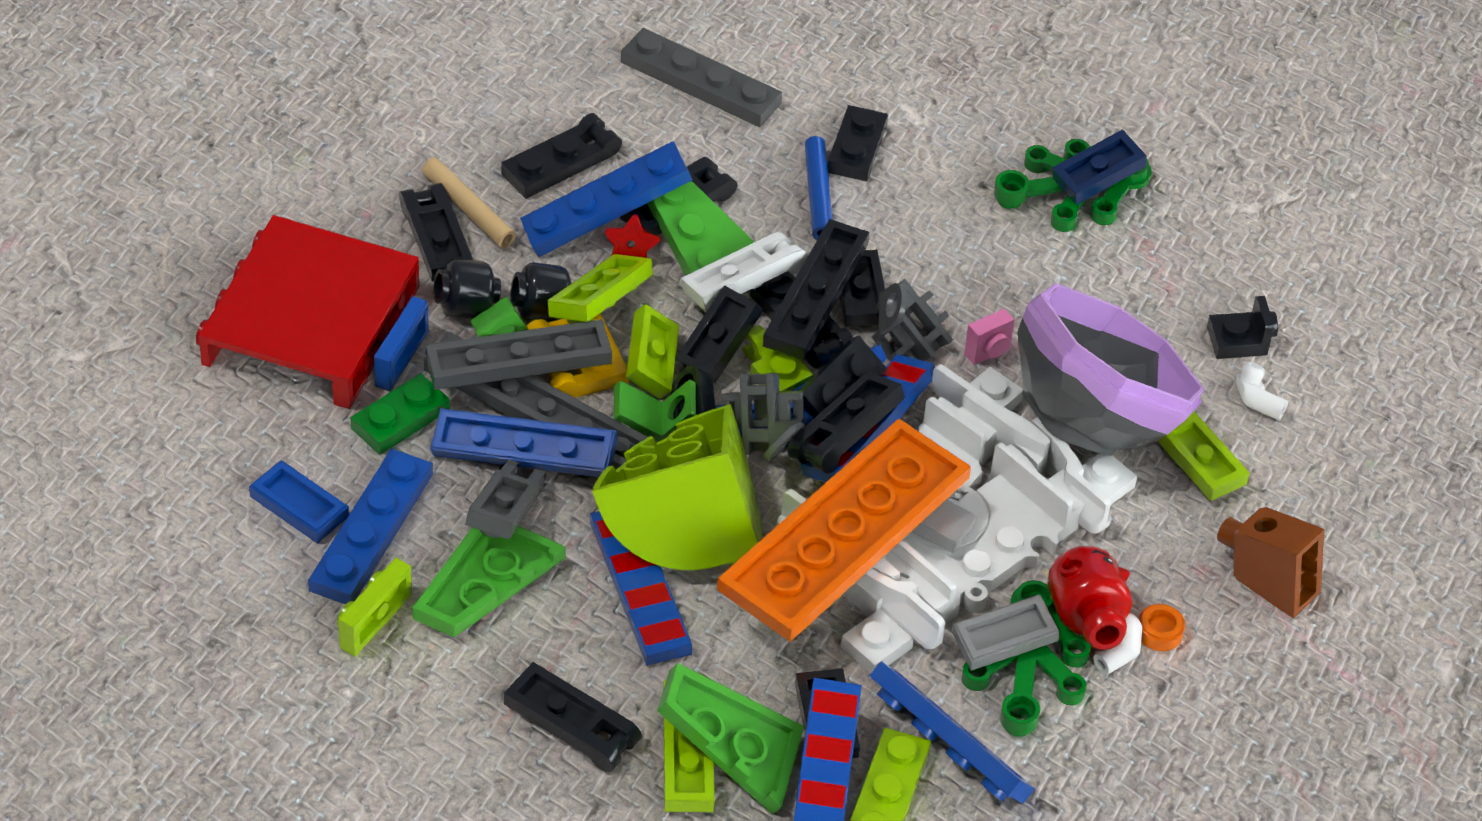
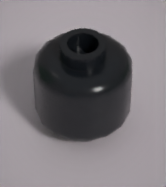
(466, 287)
(534, 288)

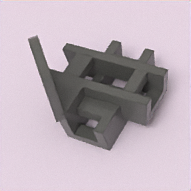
(894, 309)
(771, 410)

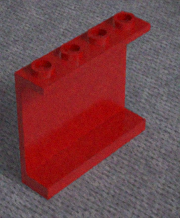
(312, 304)

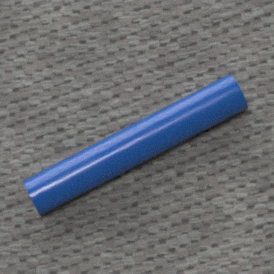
(818, 184)

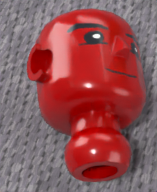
(1091, 595)

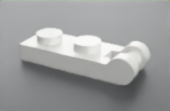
(745, 269)

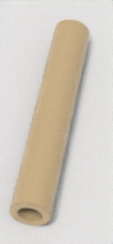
(469, 203)

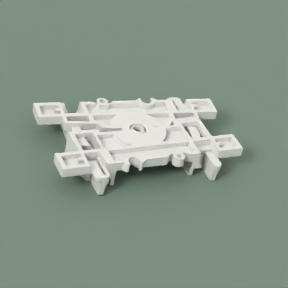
(922, 584)

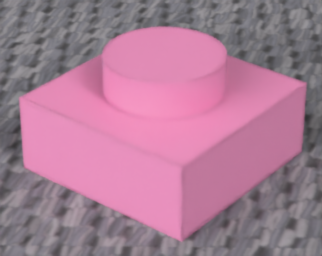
(989, 337)

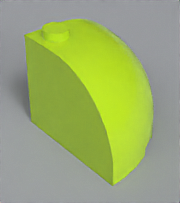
(684, 497)

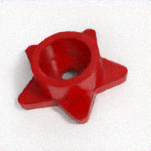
(631, 231)

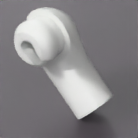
(1254, 393)
(1126, 651)

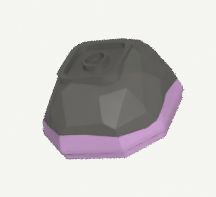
(1101, 373)

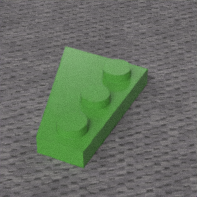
(696, 227)
(483, 576)
(734, 732)

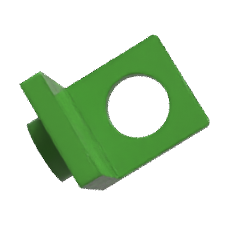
(498, 320)
(649, 414)

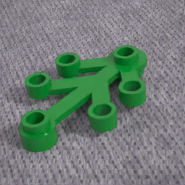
(1014, 187)
(1022, 702)

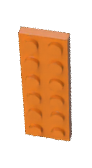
(843, 529)

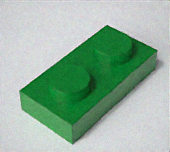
(399, 414)

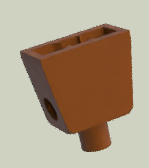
(1277, 557)

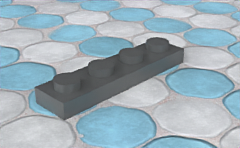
(701, 77)
(518, 354)

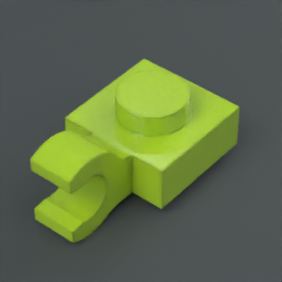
(790, 369)

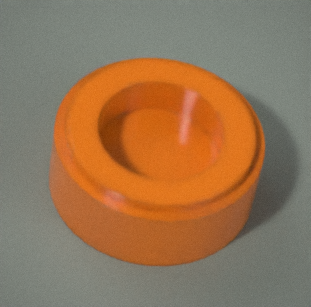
(1161, 627)

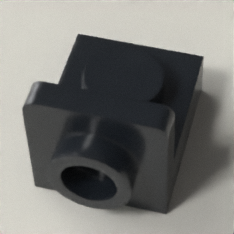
(1243, 333)

